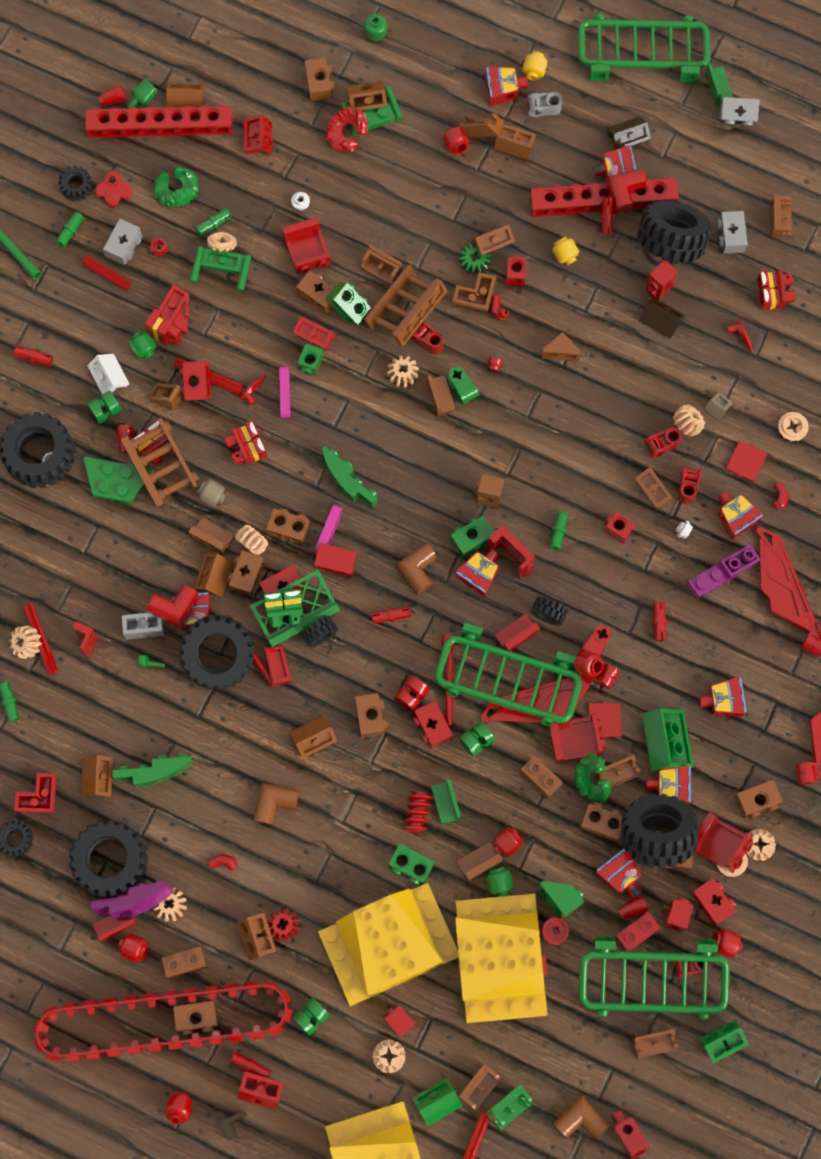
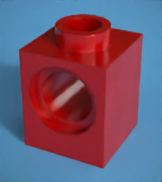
(516, 278)
(620, 535)
(399, 1020)

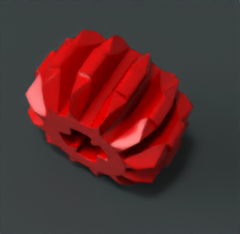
(289, 928)

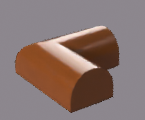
(476, 298)
(412, 567)
(269, 798)
(583, 1114)

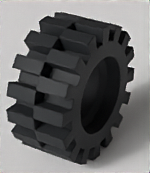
(81, 191)
(549, 611)
(319, 631)
(26, 840)

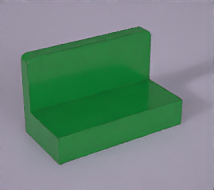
(717, 83)
(446, 802)
(437, 1101)

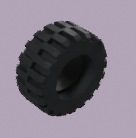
(674, 231)
(21, 433)
(221, 678)
(89, 840)
(657, 848)

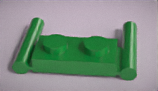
(379, 116)
(223, 262)

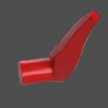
(742, 333)
(246, 394)

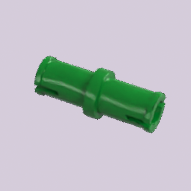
(212, 222)
(69, 229)
(558, 530)
(8, 702)

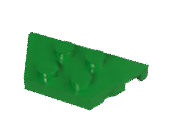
(114, 480)

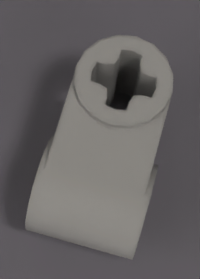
(543, 104)

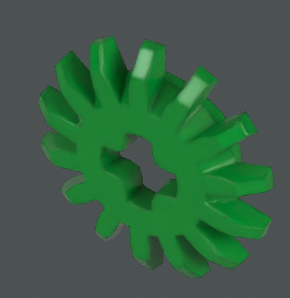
(468, 260)

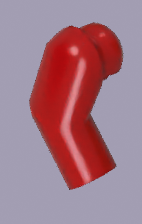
(497, 310)
(783, 496)
(223, 859)

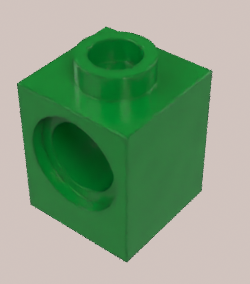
(310, 352)

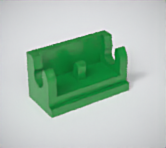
(509, 1107)

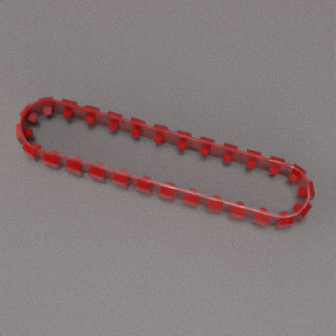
(151, 998)

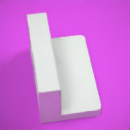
(107, 373)

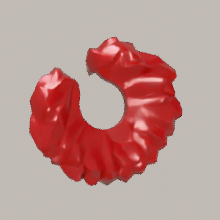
(338, 123)

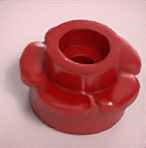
(155, 244)
(494, 363)

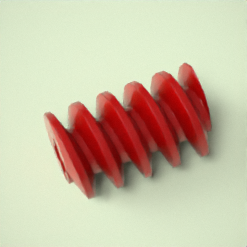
(417, 812)

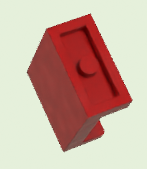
(306, 246)
(515, 548)
(577, 738)
(722, 843)

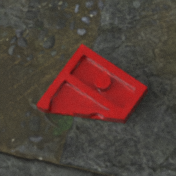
(176, 307)

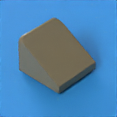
(718, 405)

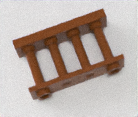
(418, 313)
(141, 461)

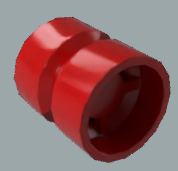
(415, 687)
(554, 931)

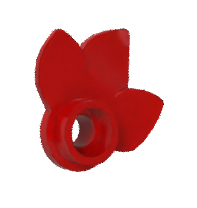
(113, 191)

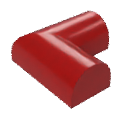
(621, 184)
(175, 611)
(42, 799)

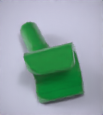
(144, 662)

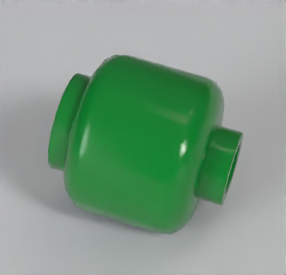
(375, 27)
(142, 345)
(499, 881)

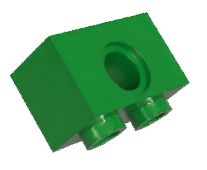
(465, 545)

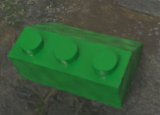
(667, 739)
(561, 898)

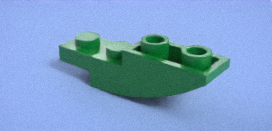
(342, 474)
(161, 770)

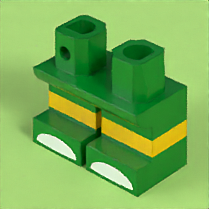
(291, 603)

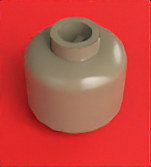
(211, 493)

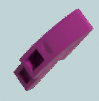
(723, 572)
(138, 900)

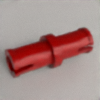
(607, 214)
(33, 356)
(391, 614)
(659, 621)
(250, 1066)

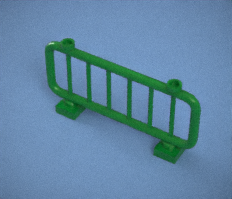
(600, 68)
(562, 665)
(704, 946)

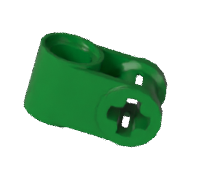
(463, 388)

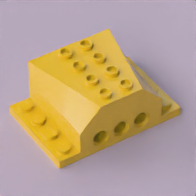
(388, 943)
(500, 958)
(374, 1135)

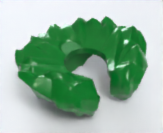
(181, 196)
(582, 778)

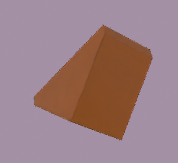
(561, 349)
(166, 395)

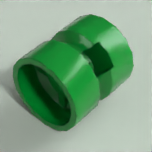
(110, 403)
(477, 738)
(311, 1016)

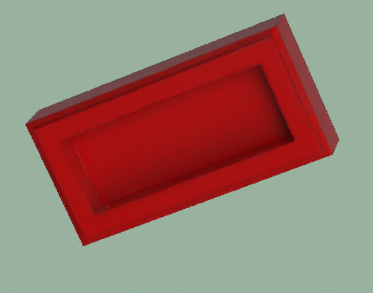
(277, 665)

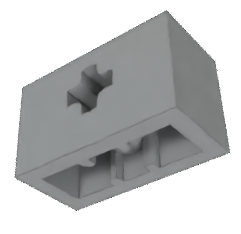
(728, 108)
(122, 232)
(733, 232)
(142, 626)

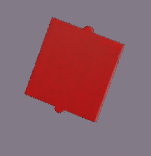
(746, 461)
(610, 718)

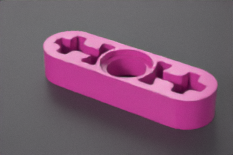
(285, 408)
(330, 526)

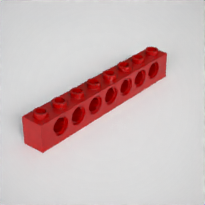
(167, 127)
(578, 205)

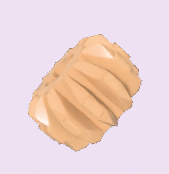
(404, 365)
(688, 420)
(251, 540)
(25, 642)
(175, 910)

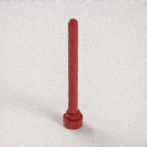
(449, 677)

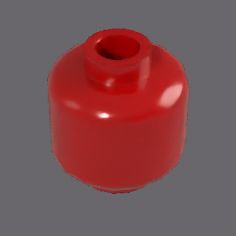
(456, 140)
(588, 664)
(508, 841)
(728, 942)
(133, 948)
(178, 1108)

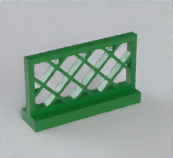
(287, 631)

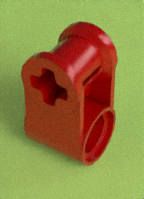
(425, 335)
(660, 444)
(689, 481)
(595, 644)
(692, 968)

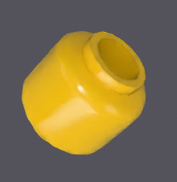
(534, 65)
(565, 250)

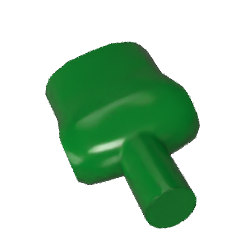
(142, 94)

